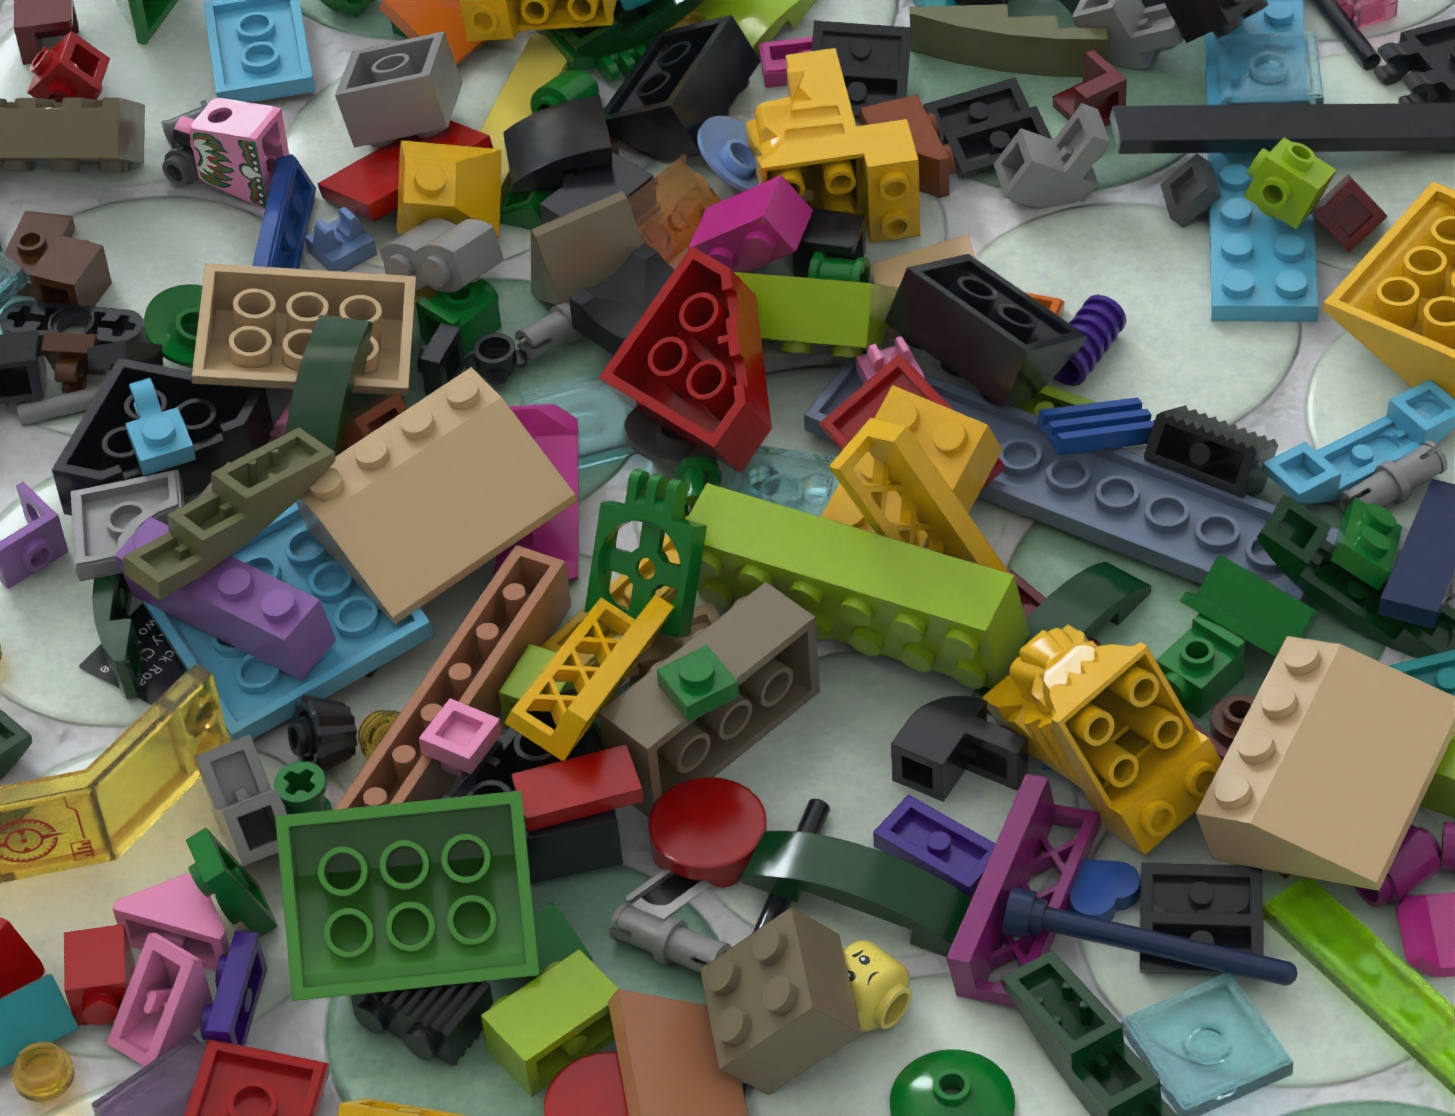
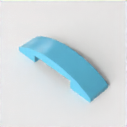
(1324, 473)

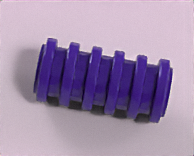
(1101, 322)

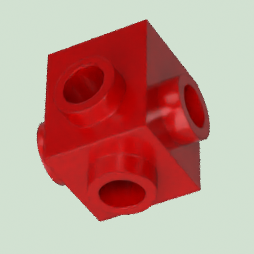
(59, 78)

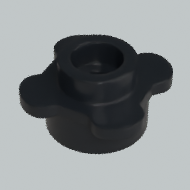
(496, 358)

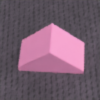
(178, 914)
(160, 1002)

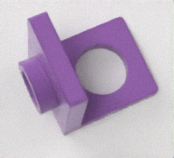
(34, 544)

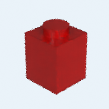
(97, 972)

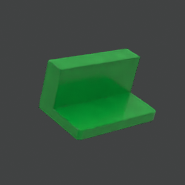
(1251, 606)

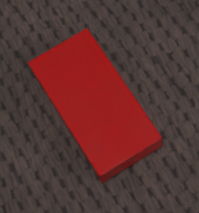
(578, 787)

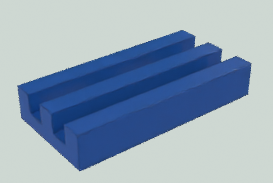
(1096, 426)

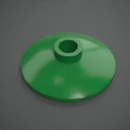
(173, 322)
(923, 1081)

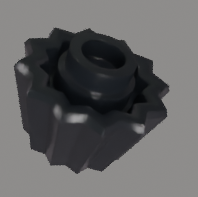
(322, 732)

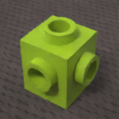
(1288, 182)

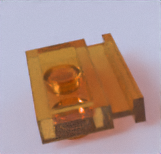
(672, 208)

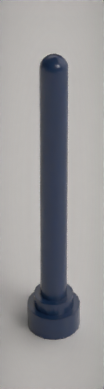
(1031, 915)

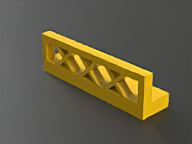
(922, 491)
(593, 684)

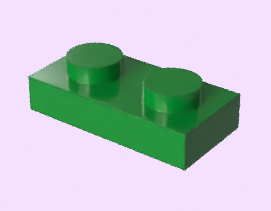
(1367, 542)
(233, 886)

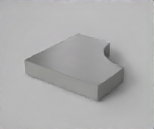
(113, 512)

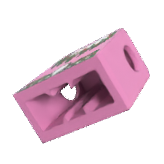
(235, 146)

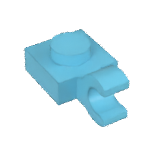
(157, 436)

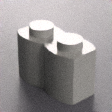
(443, 253)

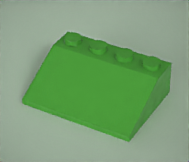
(407, 895)

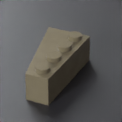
(72, 133)

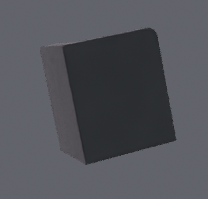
(830, 232)

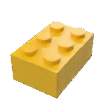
(955, 443)

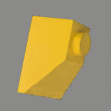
(448, 184)

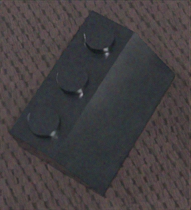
(680, 85)
(982, 328)

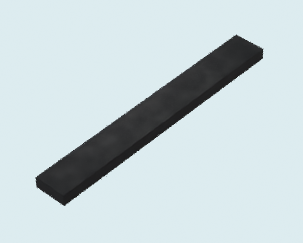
(1256, 127)

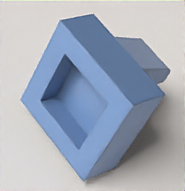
(341, 242)

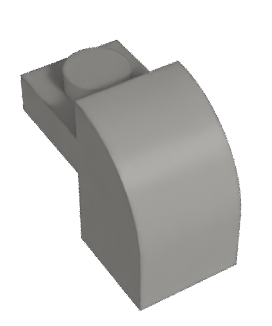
(1132, 29)
(1054, 171)
(241, 799)

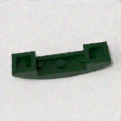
(628, 27)
(327, 378)
(1298, 547)
(1086, 604)
(117, 633)
(862, 880)

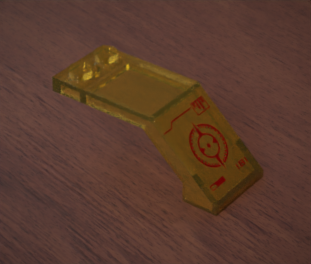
(105, 808)

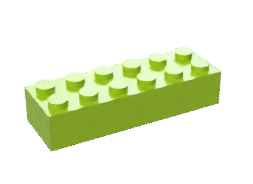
(864, 587)

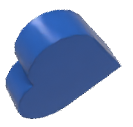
(1104, 888)

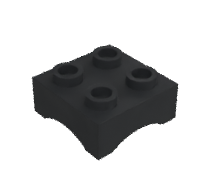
(614, 306)

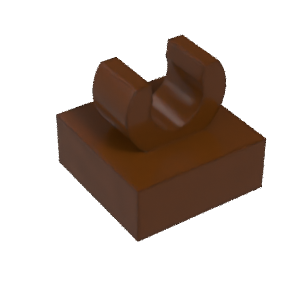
(69, 358)

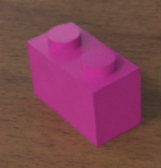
(753, 226)

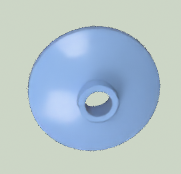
(727, 152)

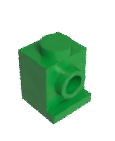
(470, 308)
(1203, 665)

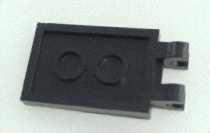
(1429, 57)

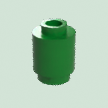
(563, 88)

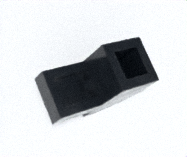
(956, 737)

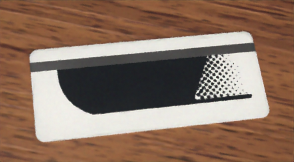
(665, 893)

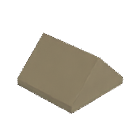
(582, 248)

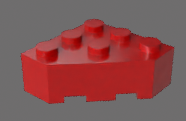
(699, 362)

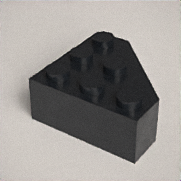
(219, 419)
(560, 848)

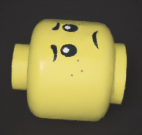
(877, 985)

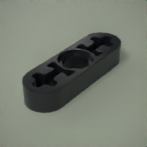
(107, 323)

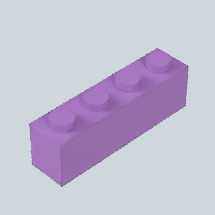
(244, 609)

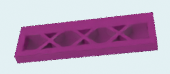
(1013, 863)

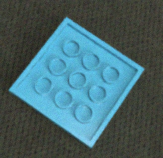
(260, 695)

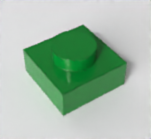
(697, 683)

